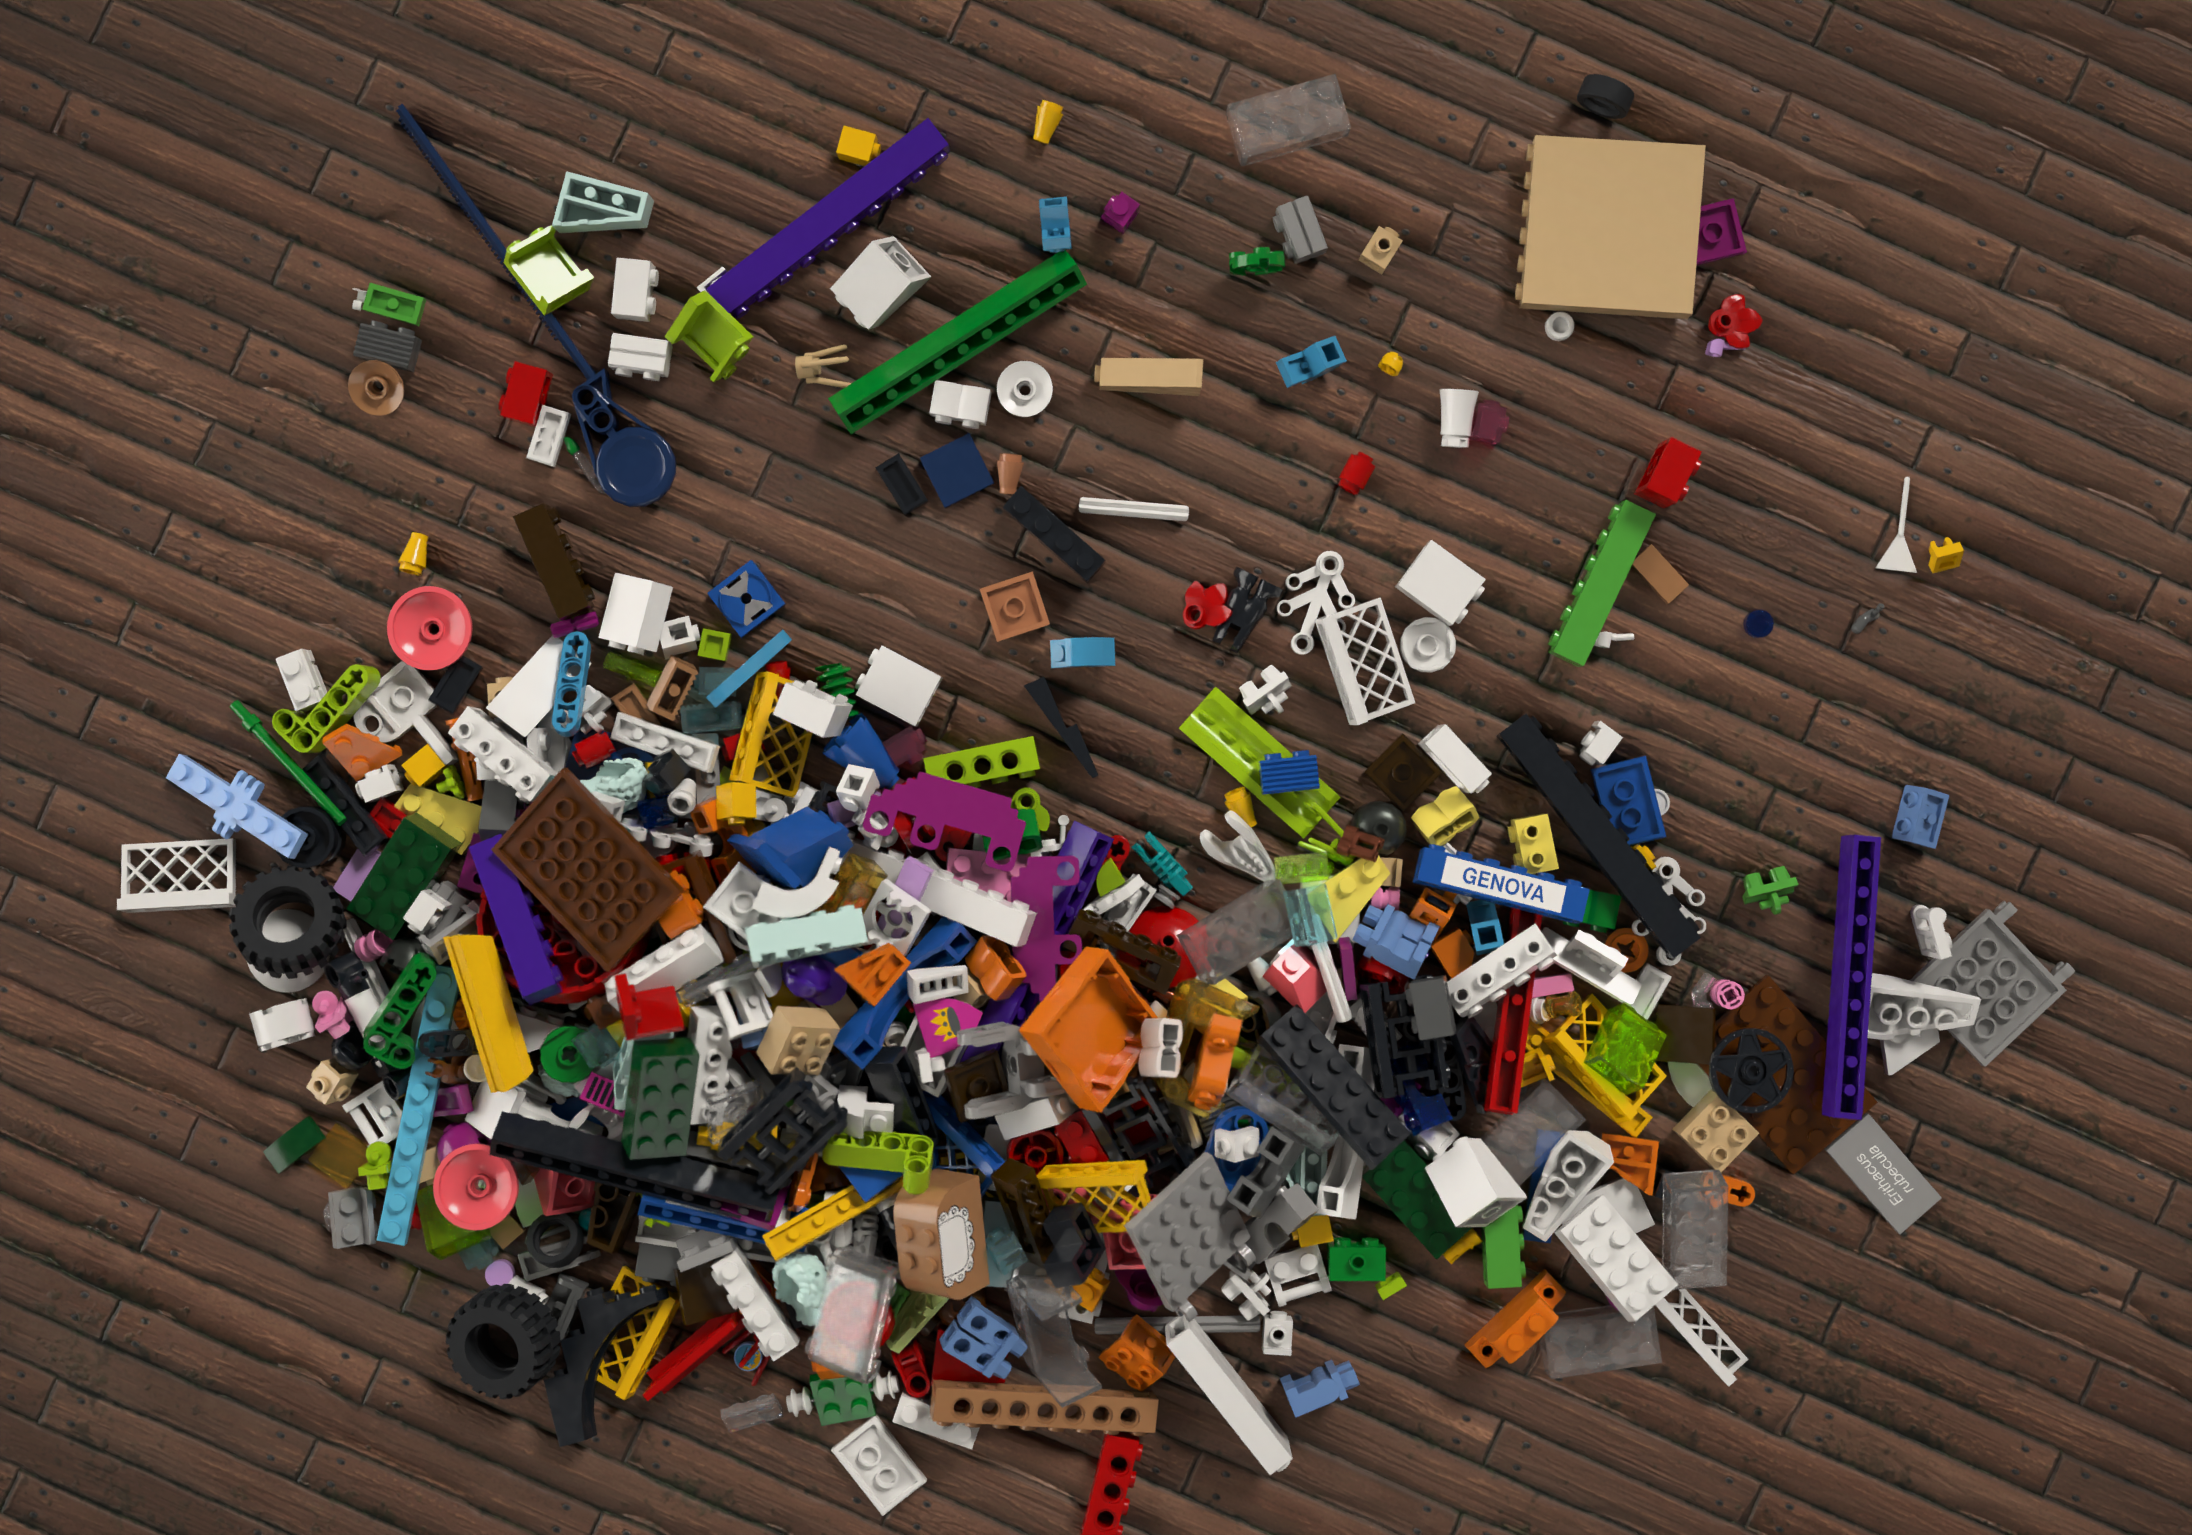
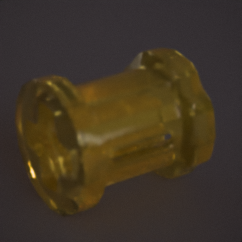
(1563, 1005)

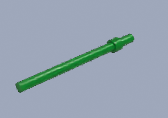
(254, 725)

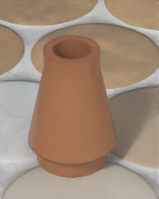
(1009, 472)

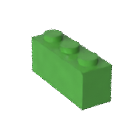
(1502, 1251)

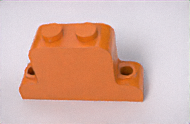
(1213, 1061)
(1519, 1322)

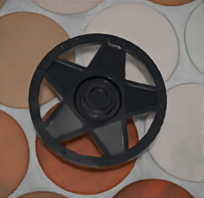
(1751, 1070)

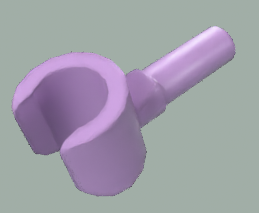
(1716, 347)

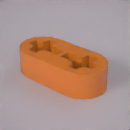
(1737, 1184)

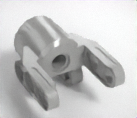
(1022, 1067)

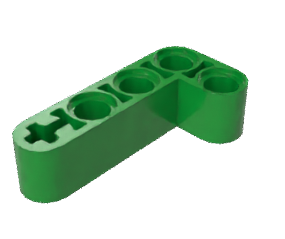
(404, 1006)

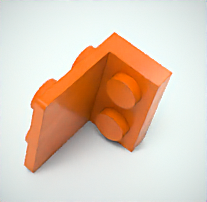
(1139, 1354)

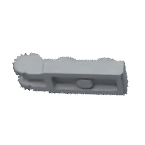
(533, 1269)

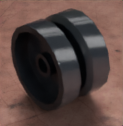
(326, 837)

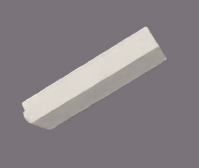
(1229, 1393)

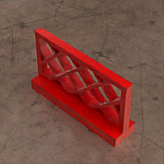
(692, 1352)

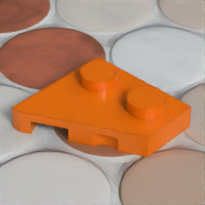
(359, 751)
(874, 972)
(1634, 1159)
(800, 1186)

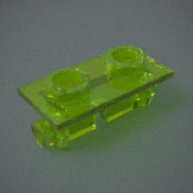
(1303, 868)

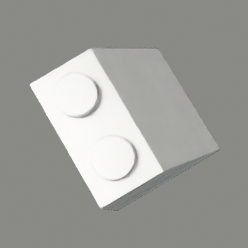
(879, 282)
(1473, 1183)

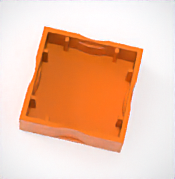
(1089, 1029)

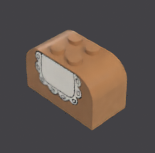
(942, 1236)

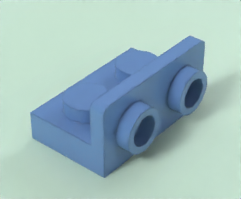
(1920, 816)

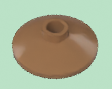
(366, 394)

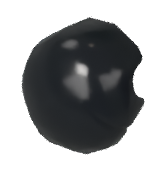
(350, 1050)

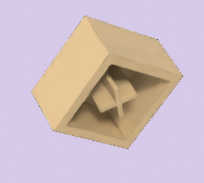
(798, 1039)
(1715, 1131)

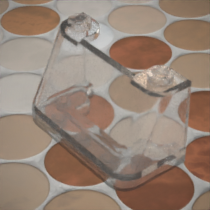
(853, 1314)

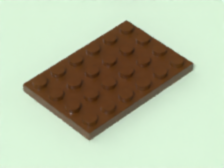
(587, 869)
(1796, 1125)

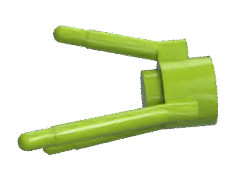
(1322, 847)

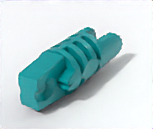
(1164, 865)

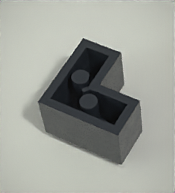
(1075, 1244)

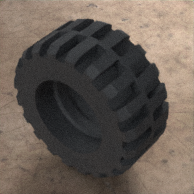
(276, 890)
(478, 1357)

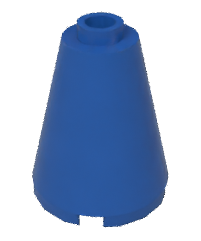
(863, 748)

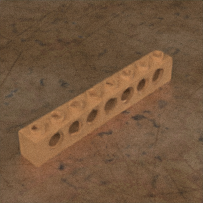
(947, 1393)

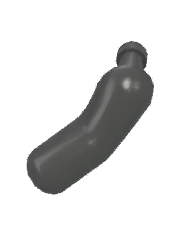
(1865, 618)

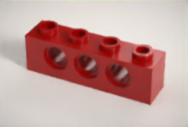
(1113, 1446)

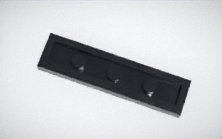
(360, 824)

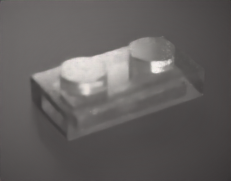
(751, 1412)

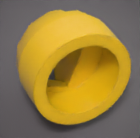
(1391, 363)

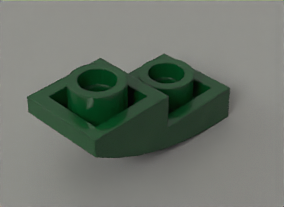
(294, 1144)

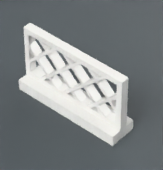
(1342, 668)
(174, 899)

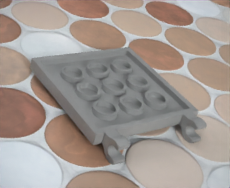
(2003, 974)
(1189, 1234)

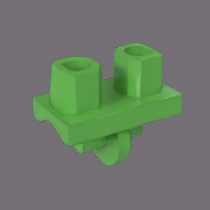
(1780, 885)

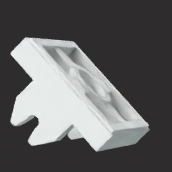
(904, 903)

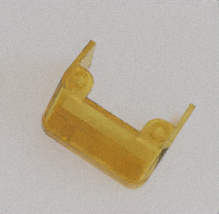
(1195, 1004)

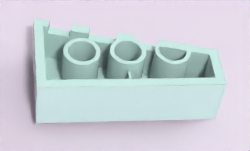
(806, 936)

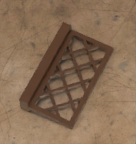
(703, 887)

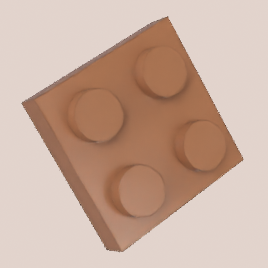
(1014, 606)

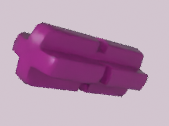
(579, 623)

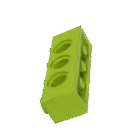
(1023, 748)

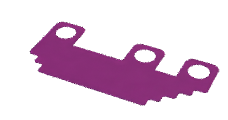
(950, 803)
(1042, 947)

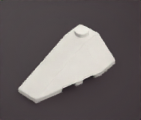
(1912, 1007)
(1567, 1177)

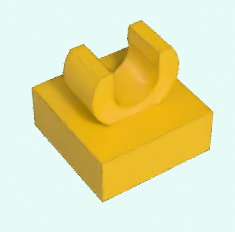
(1945, 557)

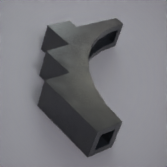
(573, 1387)

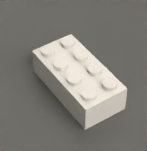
(1616, 1258)

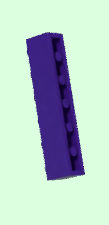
(517, 925)

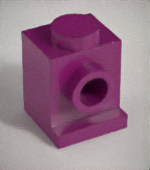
(1120, 212)

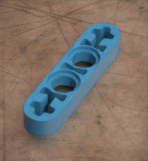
(749, 668)
(575, 684)

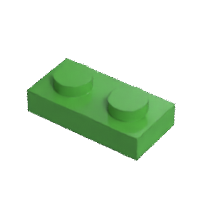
(394, 304)

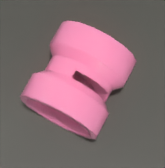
(1387, 896)
(371, 945)
(1721, 992)

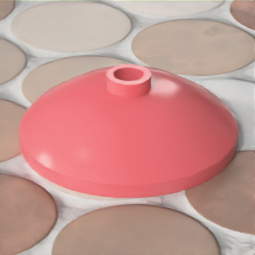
(411, 626)
(458, 1190)

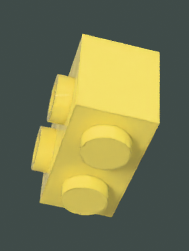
(1533, 843)

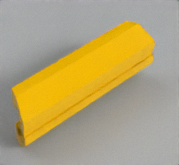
(489, 1010)

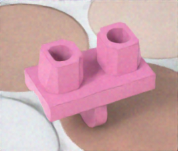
(332, 1014)

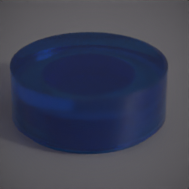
(1758, 623)

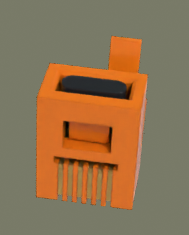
(1434, 909)

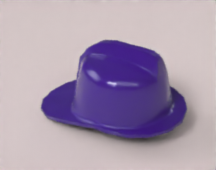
(814, 980)

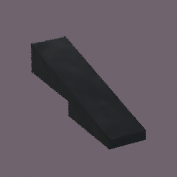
(1043, 697)

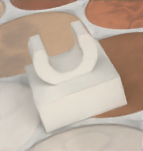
(927, 1065)

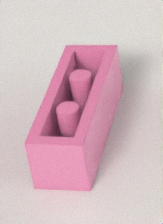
(1552, 984)

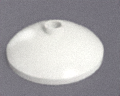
(286, 926)

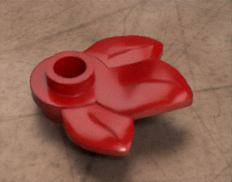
(1738, 321)
(1209, 603)

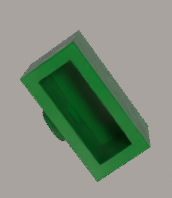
(1356, 1260)

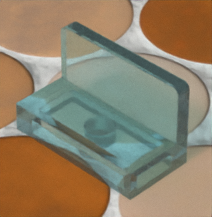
(1310, 915)

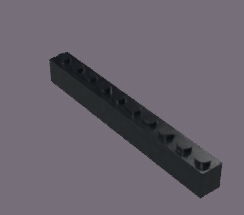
(1599, 836)
(607, 1163)

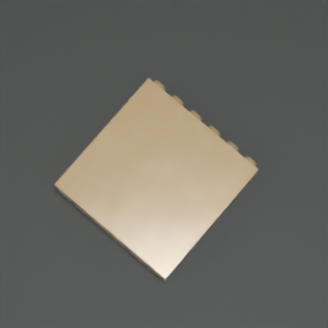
(1611, 226)

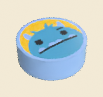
(742, 1350)

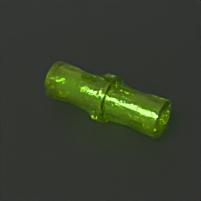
(631, 669)

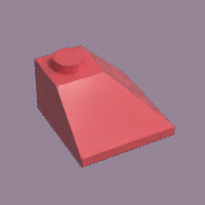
(1297, 977)
(563, 1192)

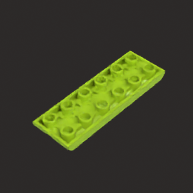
(1239, 745)

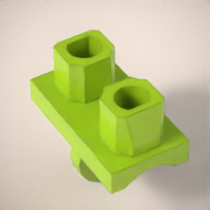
(378, 1165)

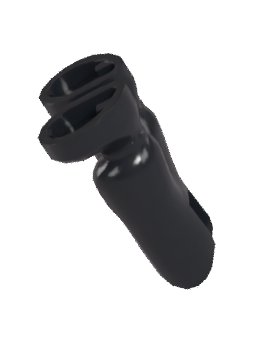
(1245, 611)

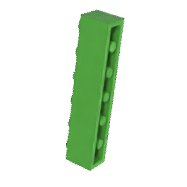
(1601, 583)

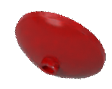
(1165, 923)

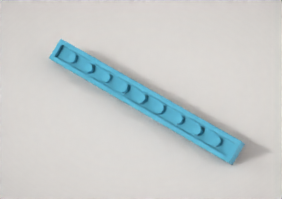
(417, 1114)

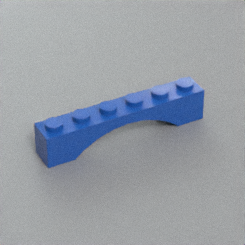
(866, 1030)

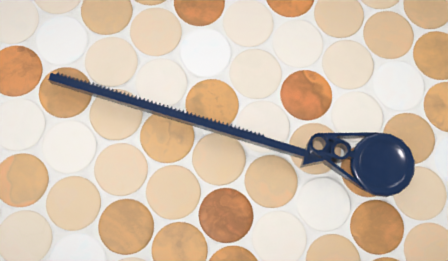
(633, 463)

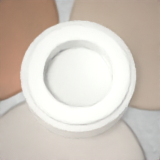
(1559, 326)

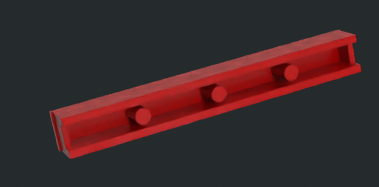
(1511, 1031)

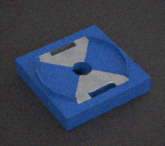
(762, 594)

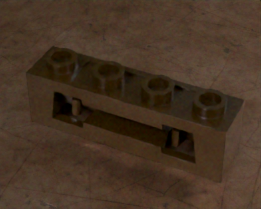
(1161, 961)
(1025, 1208)

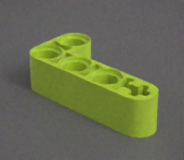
(364, 681)
(885, 1152)

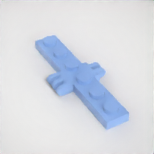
(237, 805)

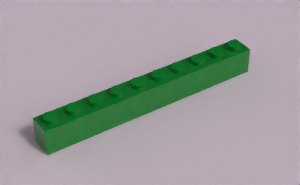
(958, 341)

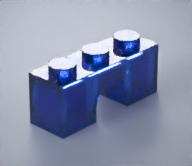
(1419, 1111)

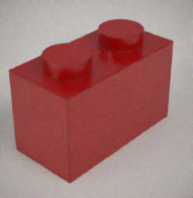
(525, 393)

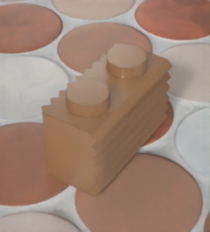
(672, 687)

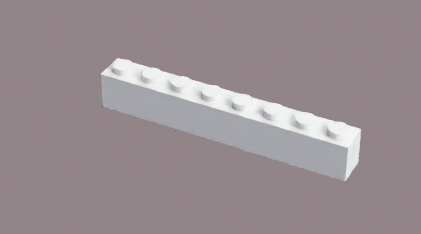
(958, 899)

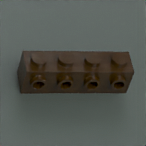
(554, 561)

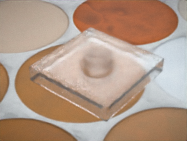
(730, 1107)

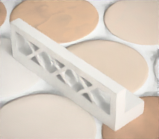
(1695, 1340)

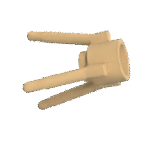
(810, 366)

